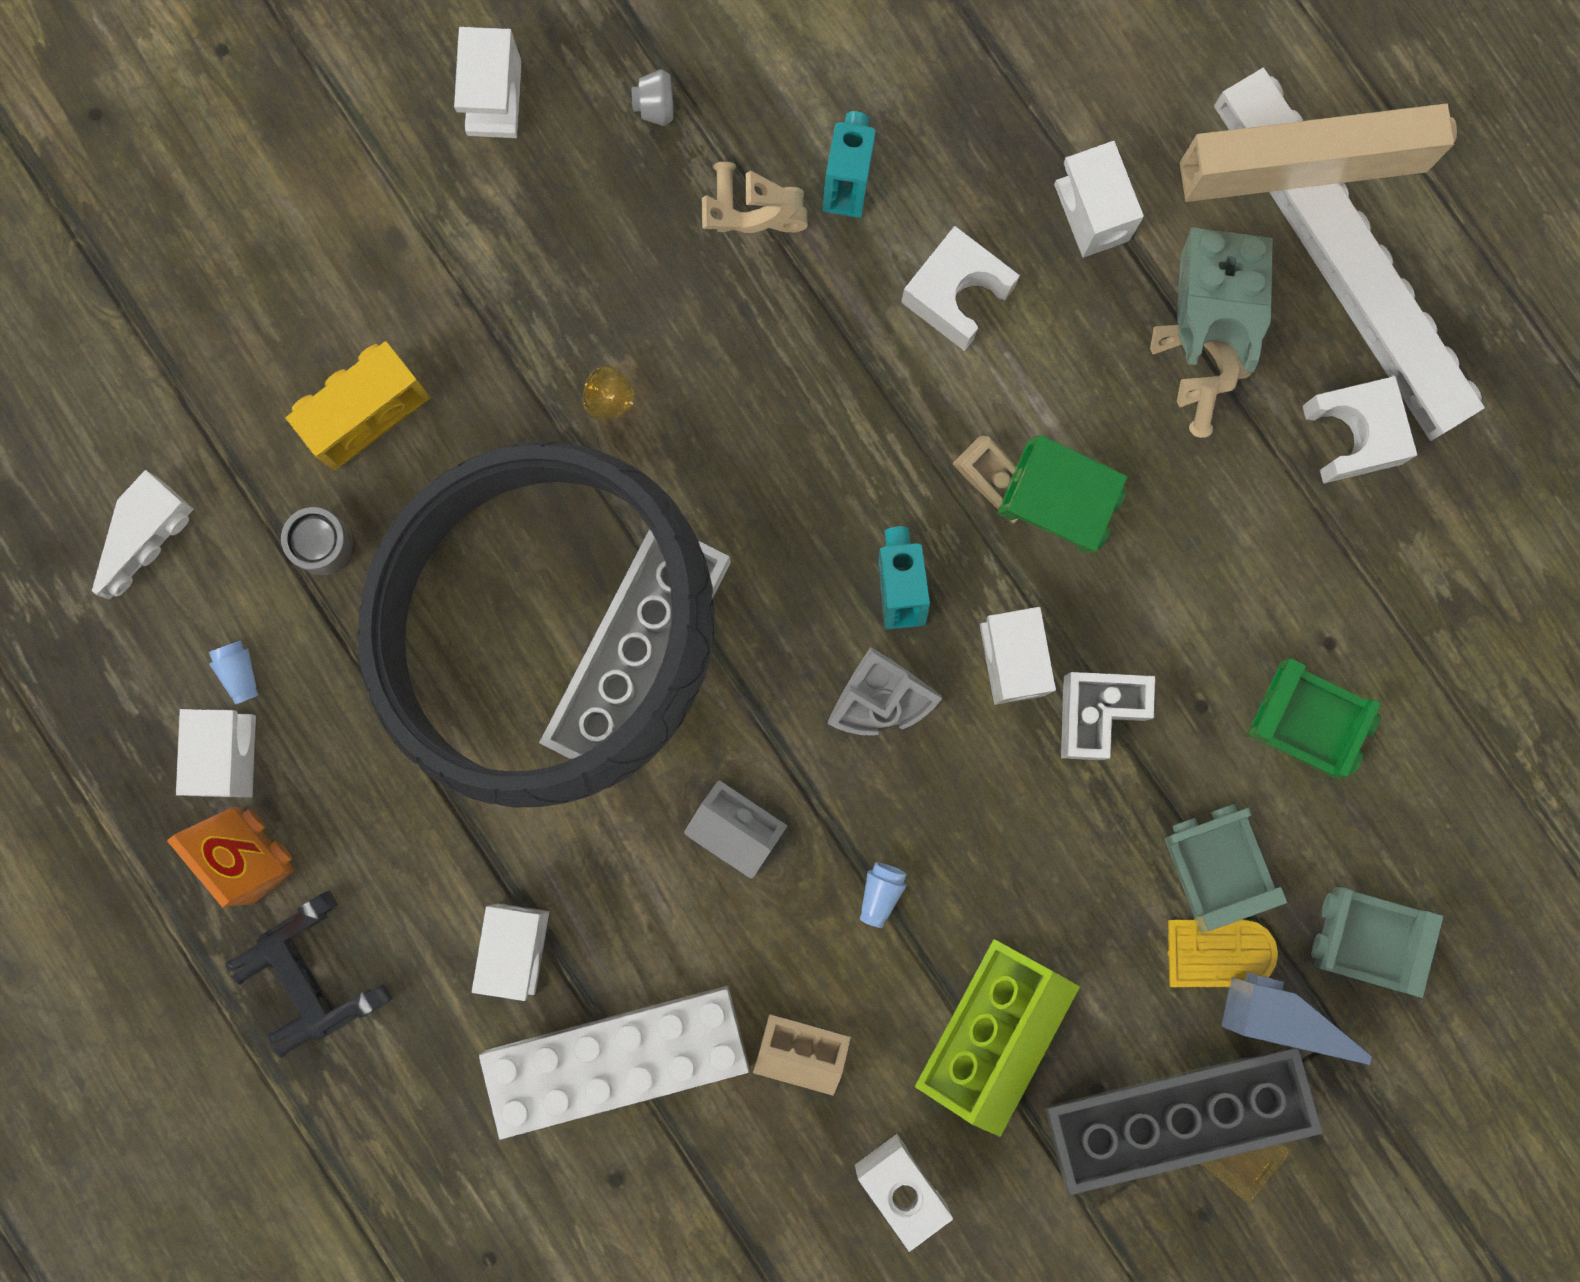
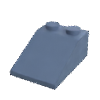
(1268, 1013)

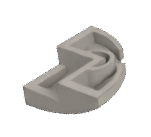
(881, 697)

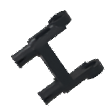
(279, 951)

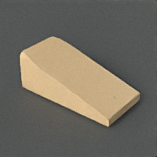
(986, 469)

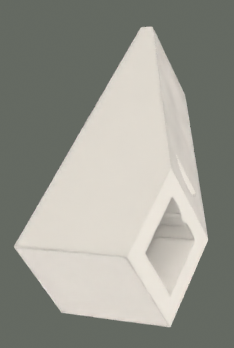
(139, 525)

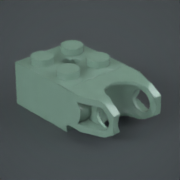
(1225, 293)

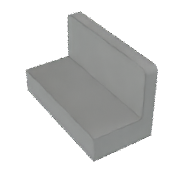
(735, 829)

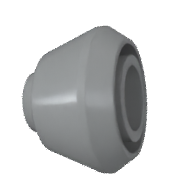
(654, 98)

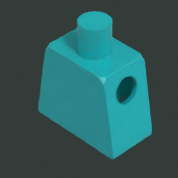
(849, 166)
(902, 581)

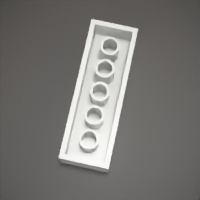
(622, 654)
(614, 1062)

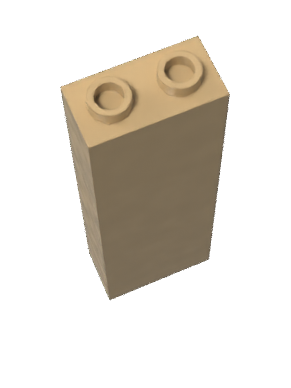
(1316, 152)

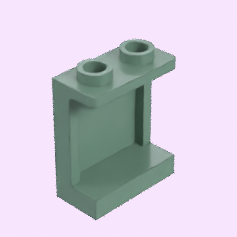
(1222, 869)
(1376, 941)

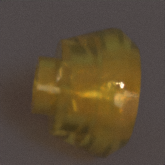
(607, 393)

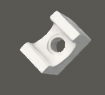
(488, 81)
(1099, 199)
(950, 268)
(1378, 427)
(1017, 656)
(215, 753)
(510, 951)
(886, 1171)

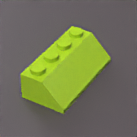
(997, 1038)

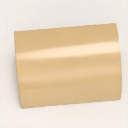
(802, 1055)

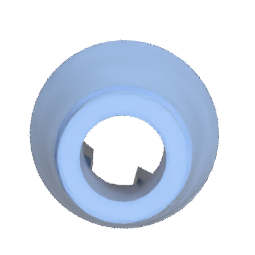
(234, 671)
(881, 893)

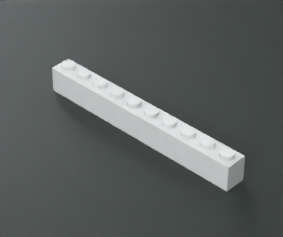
(1362, 275)

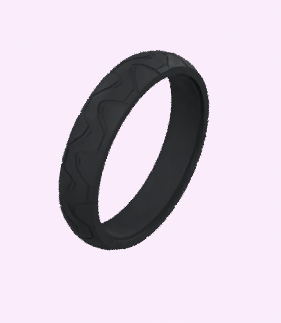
(407, 550)

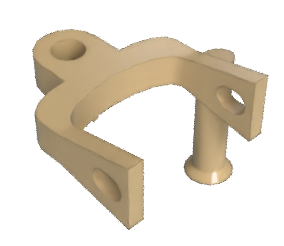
(781, 212)
(1206, 387)

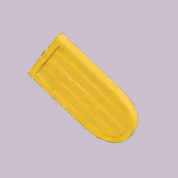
(1219, 954)

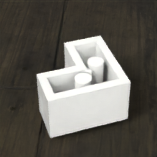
(1092, 702)

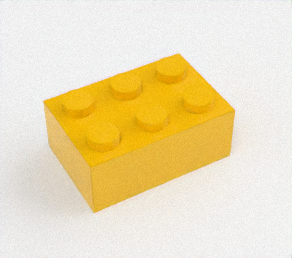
(357, 406)

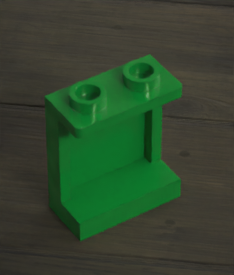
(1063, 494)
(1314, 720)

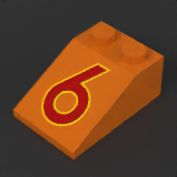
(234, 856)

